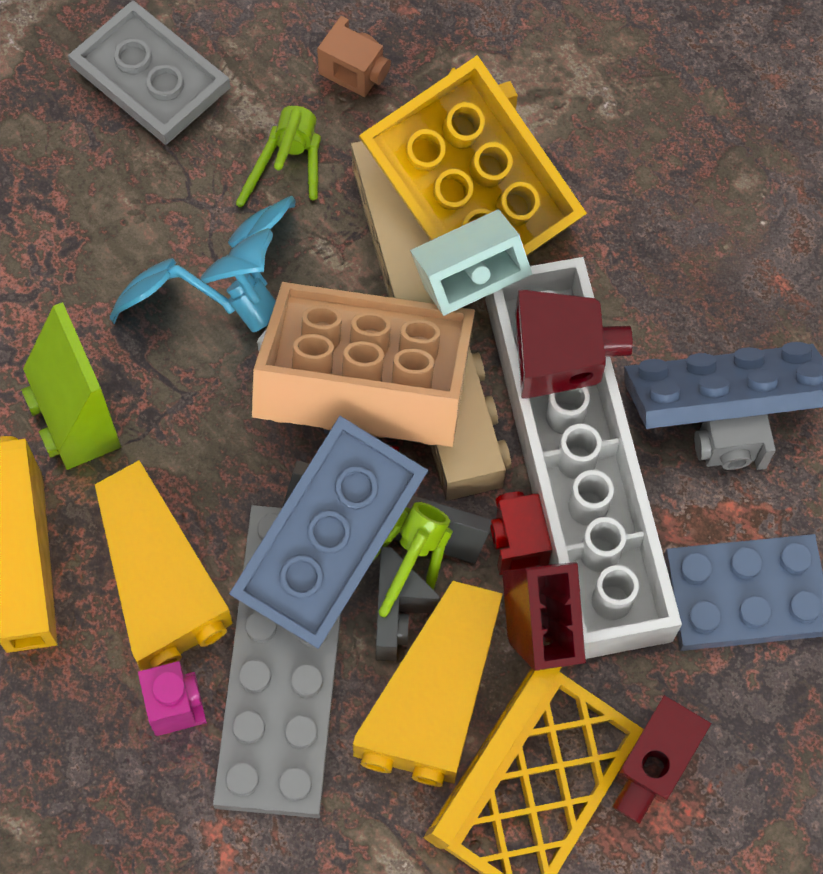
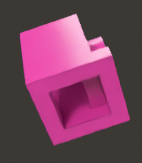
(171, 698)

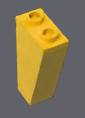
(25, 563)
(159, 578)
(432, 694)

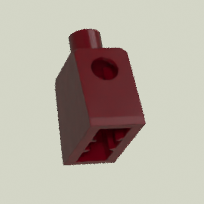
(564, 342)
(541, 608)
(673, 739)

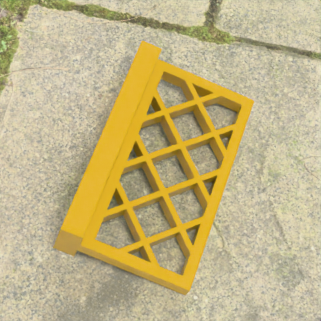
(499, 751)

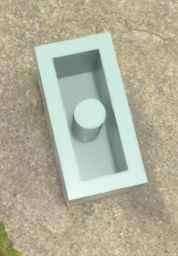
(471, 262)

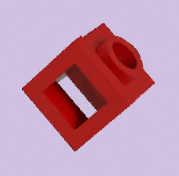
(520, 532)

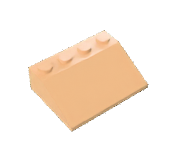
(364, 358)

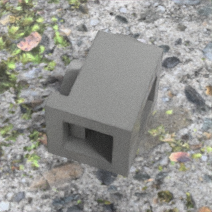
(735, 442)

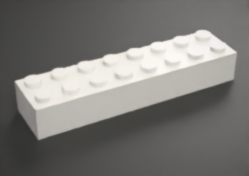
(589, 485)

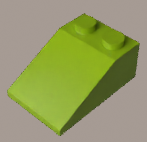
(67, 394)

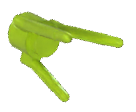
(292, 136)
(422, 530)

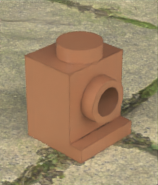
(352, 58)

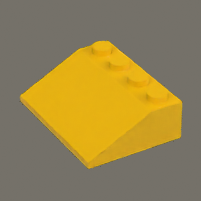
(468, 153)

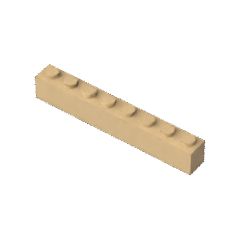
(477, 458)

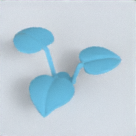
(247, 293)

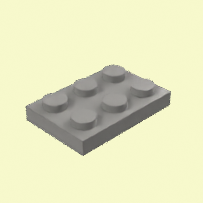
(149, 72)

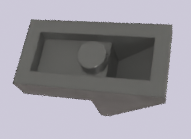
(414, 598)

